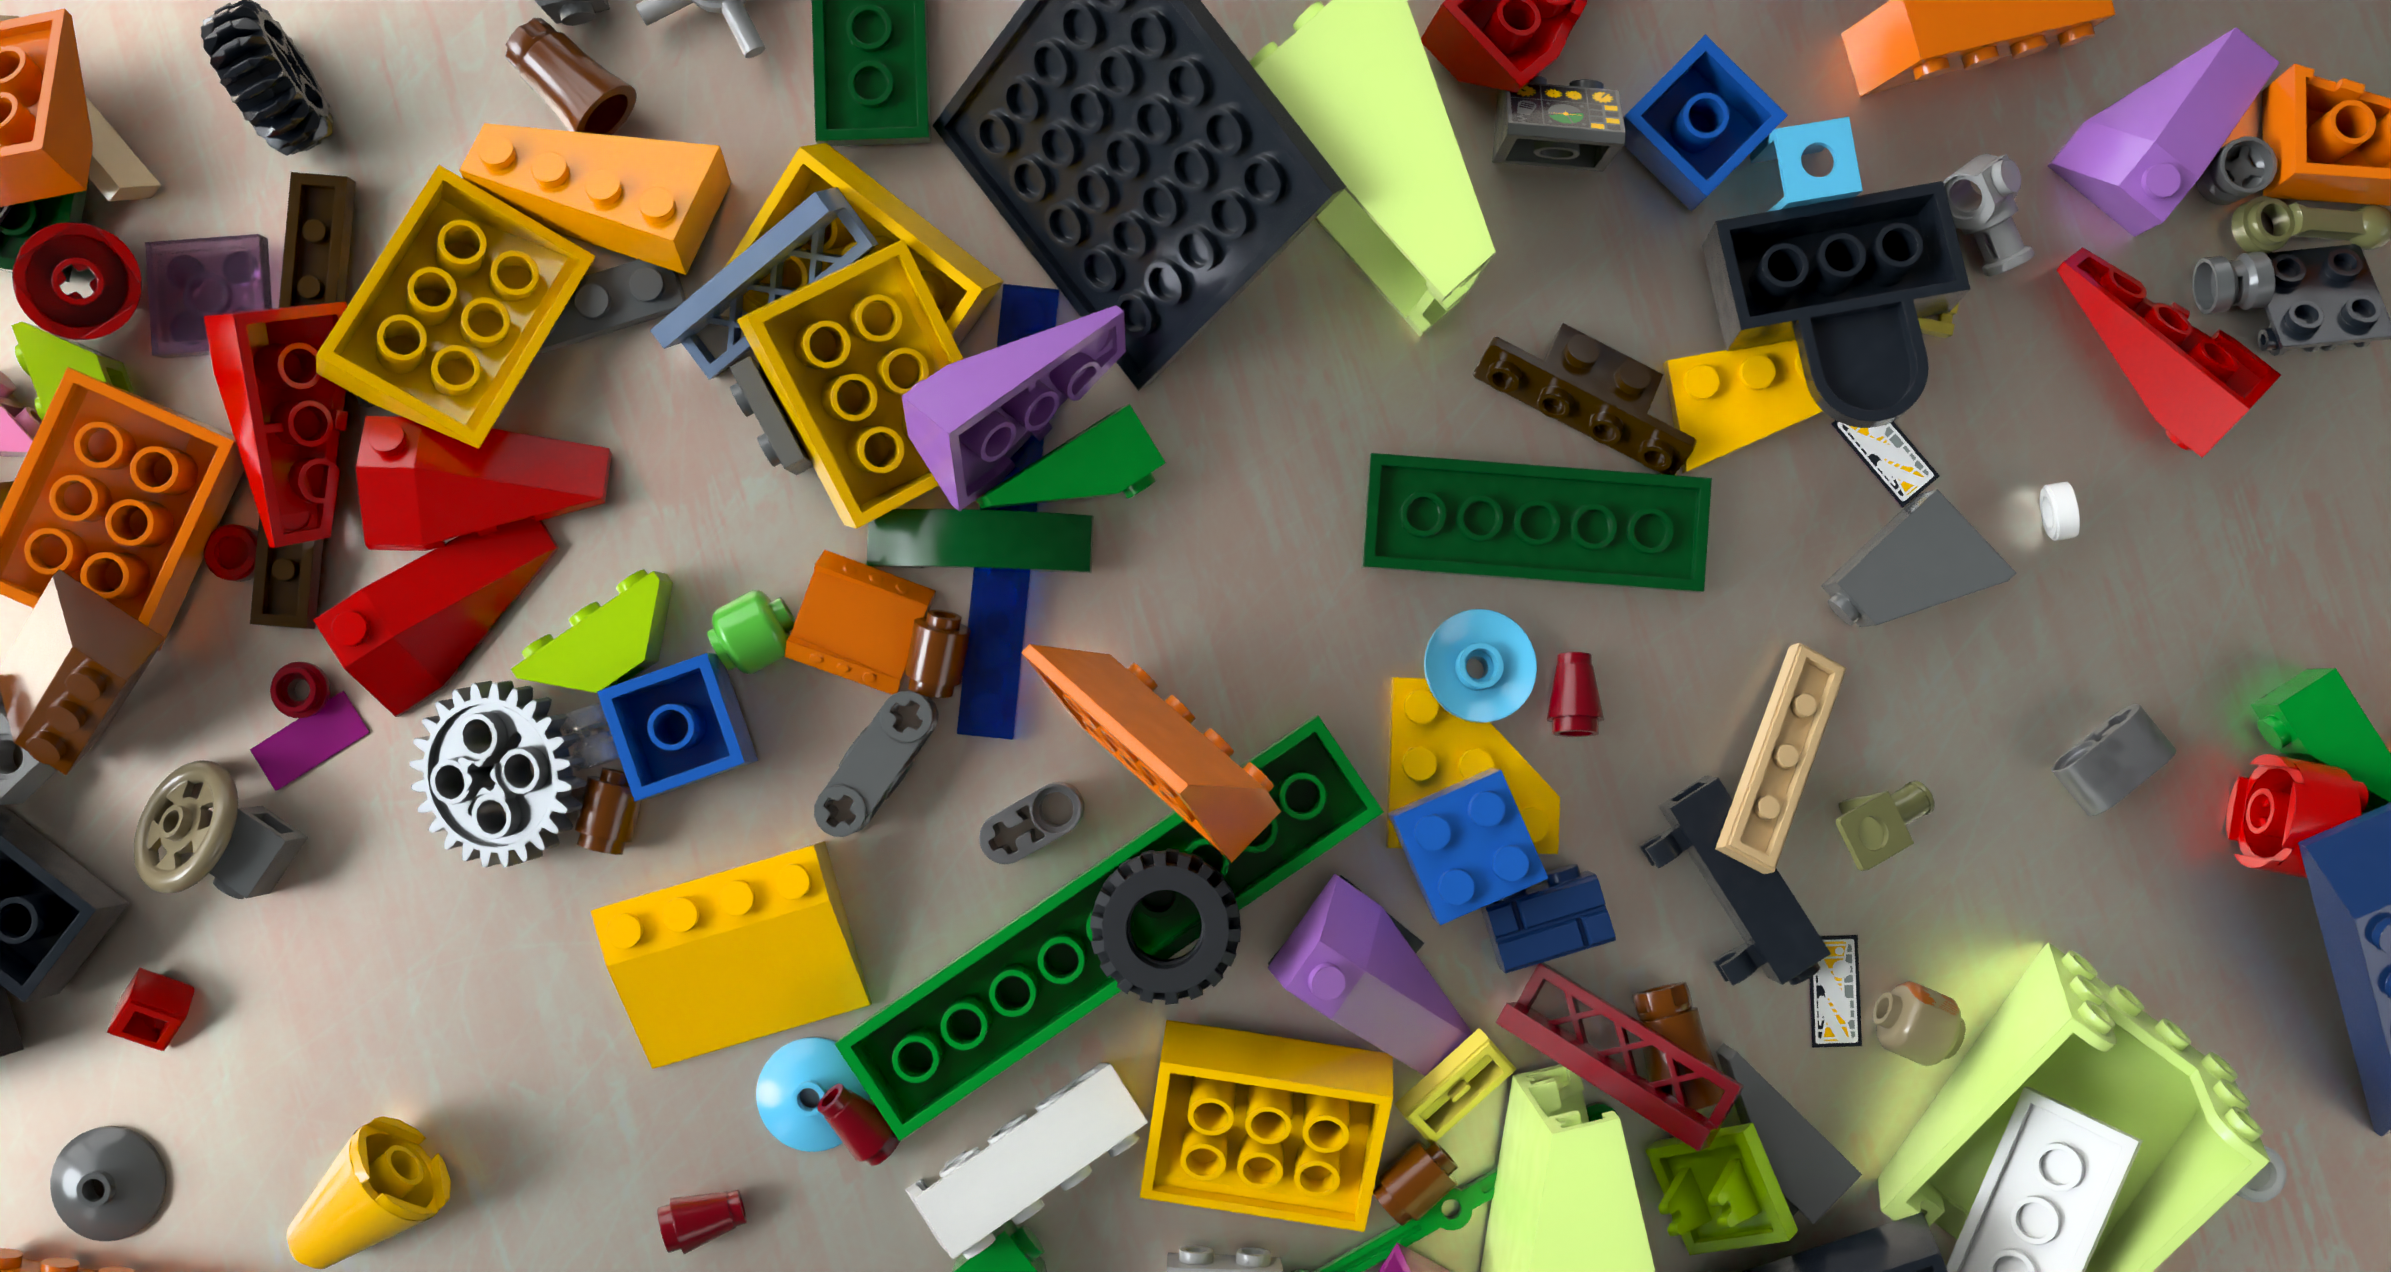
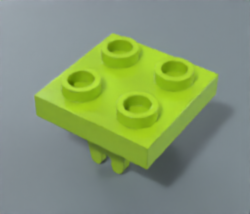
(1722, 1193)

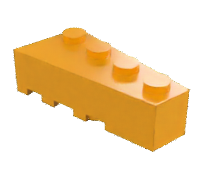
(605, 189)

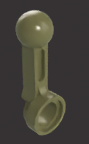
(2365, 226)

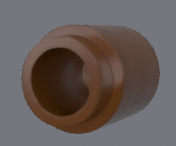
(937, 654)
(607, 813)
(1416, 1182)

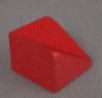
(151, 1009)

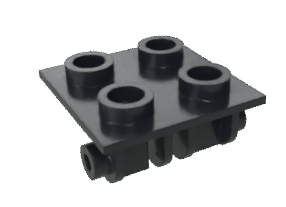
(2323, 301)

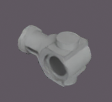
(1991, 213)

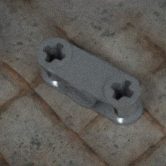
(875, 764)

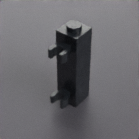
(1759, 904)

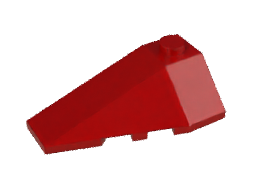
(1500, 40)
(2185, 377)

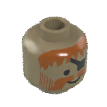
(1919, 1023)

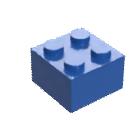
(1699, 122)
(677, 726)
(1467, 845)

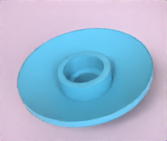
(1502, 651)
(798, 1066)

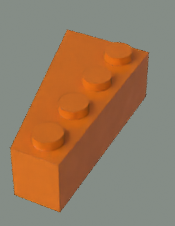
(1933, 37)
(2327, 139)

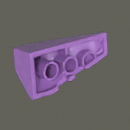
(2160, 138)
(988, 405)
(1368, 979)

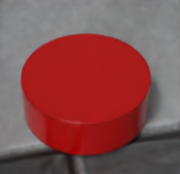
(232, 552)

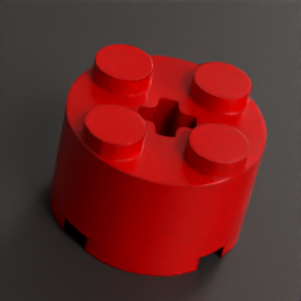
(84, 246)
(2286, 804)

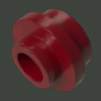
(284, 685)

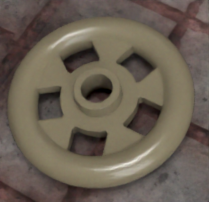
(185, 826)

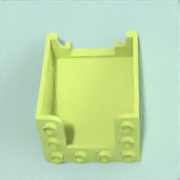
(1377, 117)
(2107, 1059)
(1563, 1185)

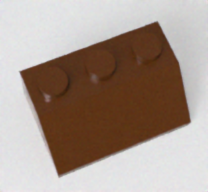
(71, 671)

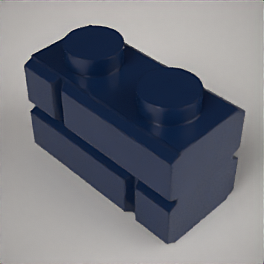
(1549, 920)

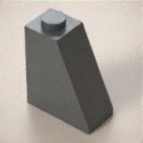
(1914, 564)

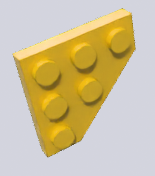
(1438, 750)

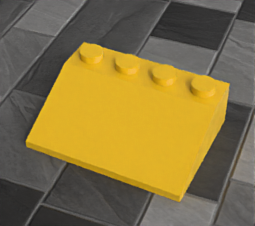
(954, 277)
(453, 310)
(840, 368)
(733, 955)
(1267, 1125)

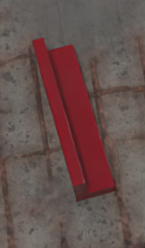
(1611, 1076)

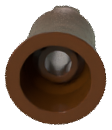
(569, 80)
(1671, 1014)

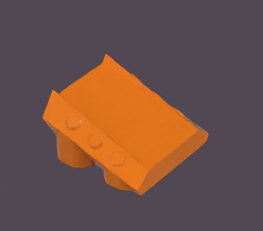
(858, 622)

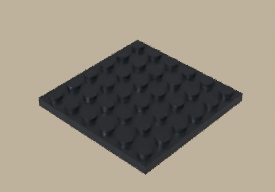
(1137, 162)

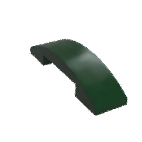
(981, 540)

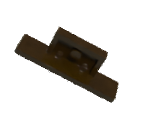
(1590, 392)

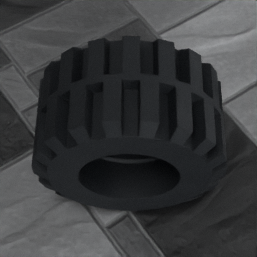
(1154, 976)

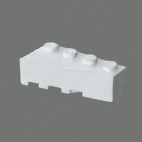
(1028, 1161)

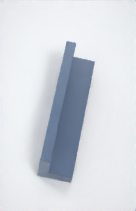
(752, 266)

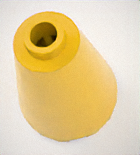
(369, 1194)

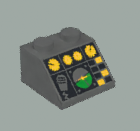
(1559, 125)

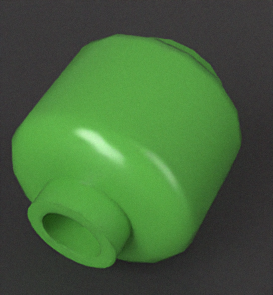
(751, 631)

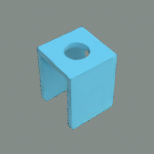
(1792, 142)

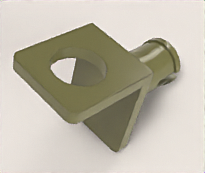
(1877, 822)

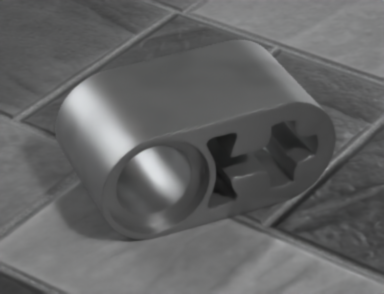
(2113, 760)
(1027, 842)

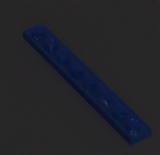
(1002, 595)

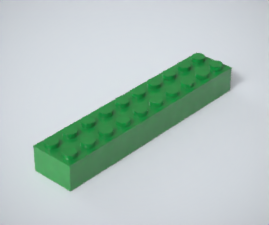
(1041, 965)

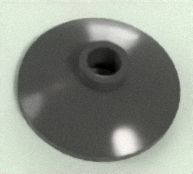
(131, 1179)

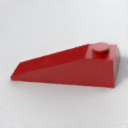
(282, 413)
(433, 488)
(425, 618)

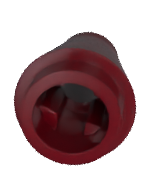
(1575, 697)
(858, 1125)
(699, 1219)

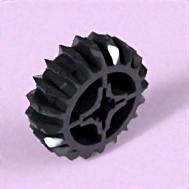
(267, 77)

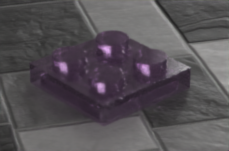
(199, 280)

